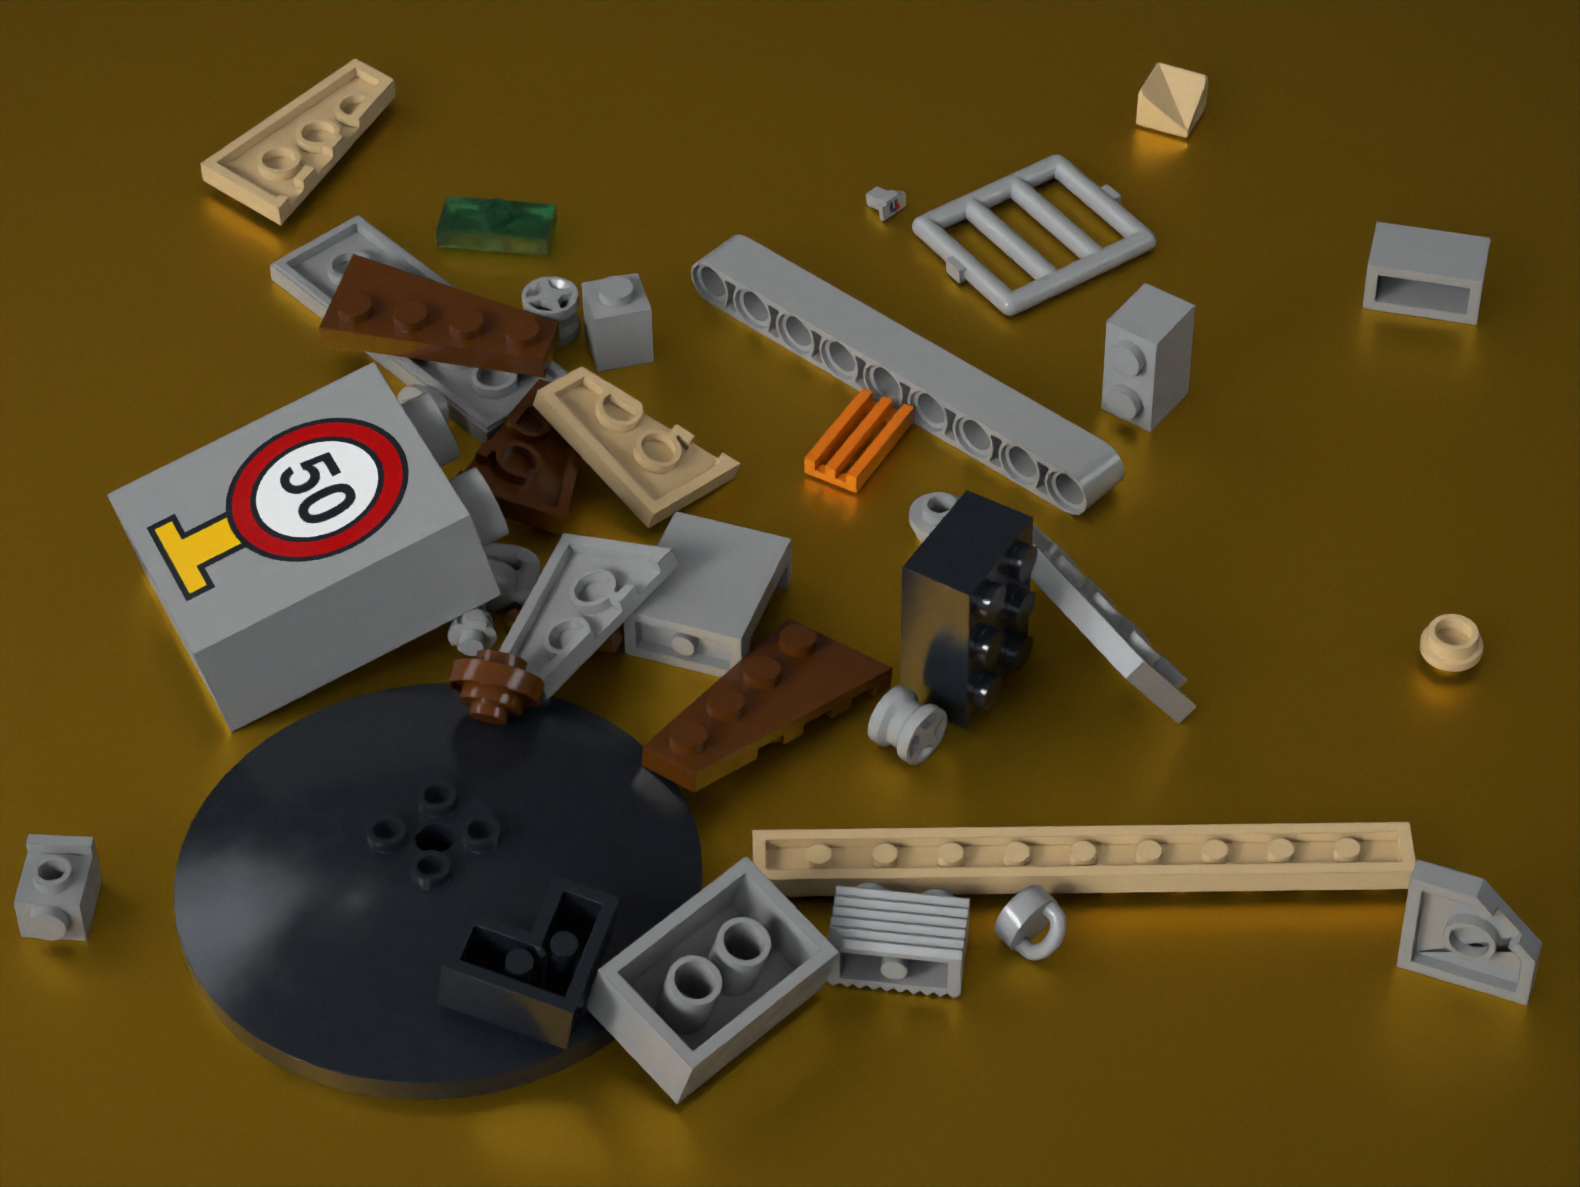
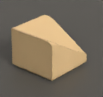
(1172, 100)

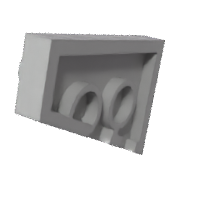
(581, 601)

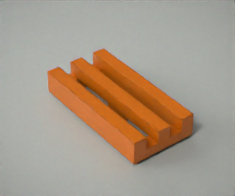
(849, 437)

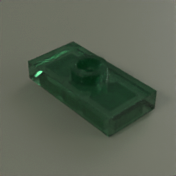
(496, 225)

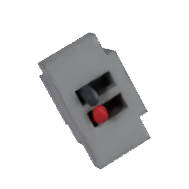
(886, 201)

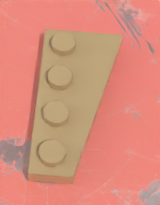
(299, 144)

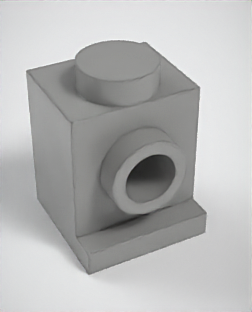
(58, 887)

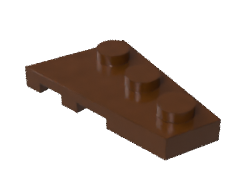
(529, 467)

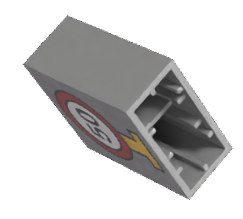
(312, 541)

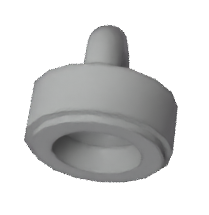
(1027, 917)

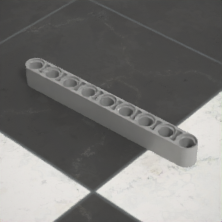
(883, 356)

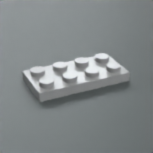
(1108, 629)

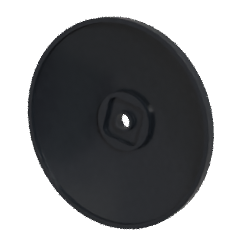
(330, 926)

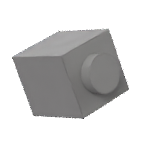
(617, 322)

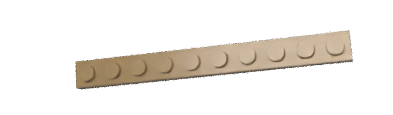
(1090, 858)

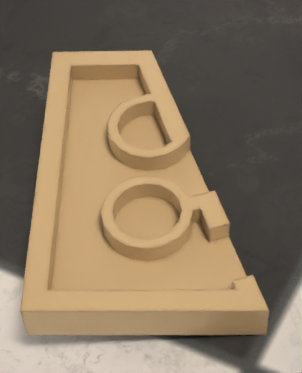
(635, 455)

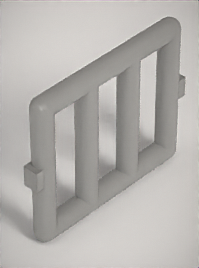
(1048, 279)

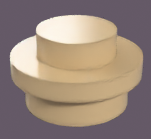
(1451, 643)

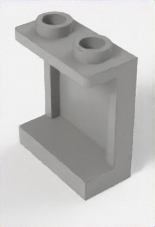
(712, 599)

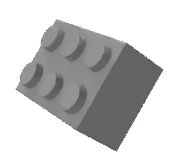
(711, 979)

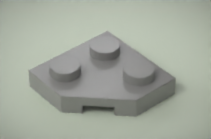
(1466, 934)

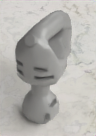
(477, 627)

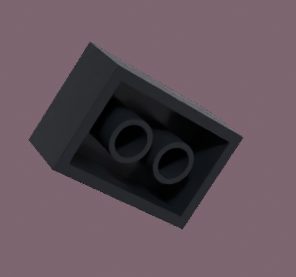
(967, 607)

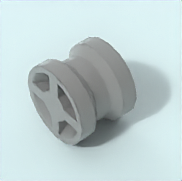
(555, 300)
(907, 725)

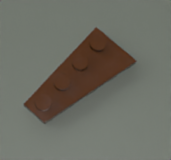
(426, 320)
(760, 702)

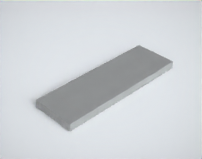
(475, 396)

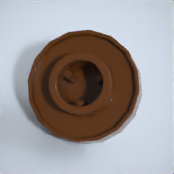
(495, 685)

